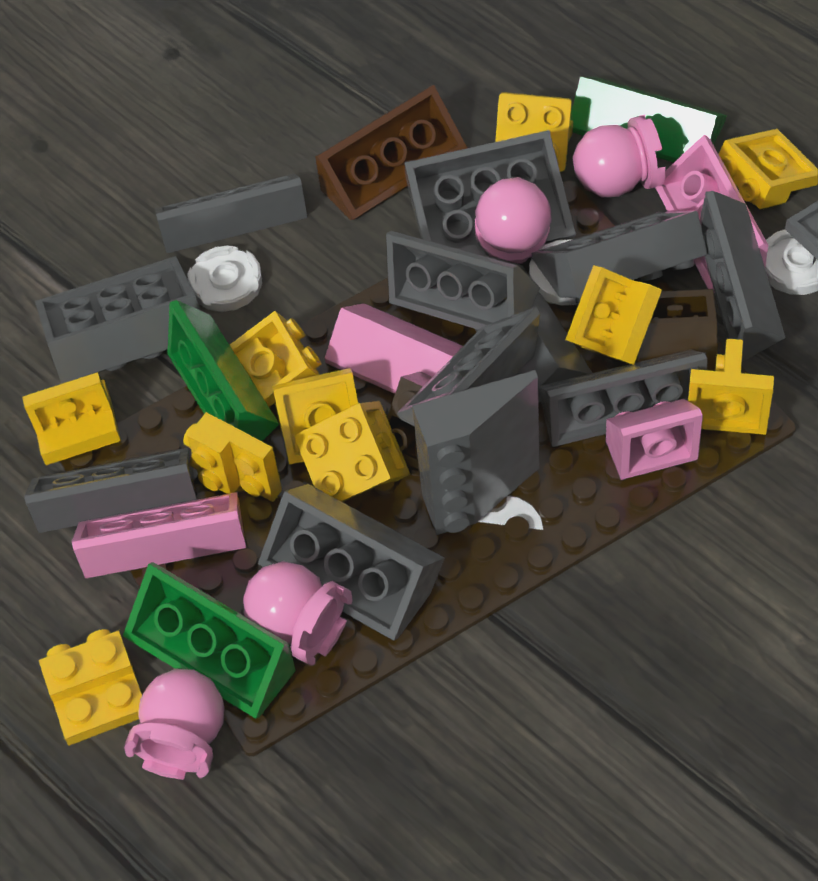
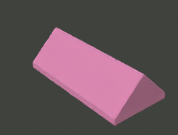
(688, 181)
(385, 347)
(159, 535)

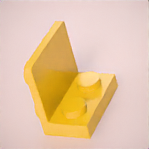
(352, 452)

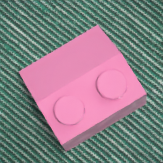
(654, 437)

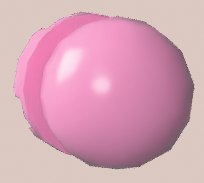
(616, 158)
(512, 220)
(297, 608)
(177, 722)

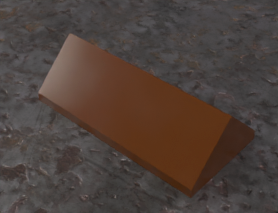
(372, 160)

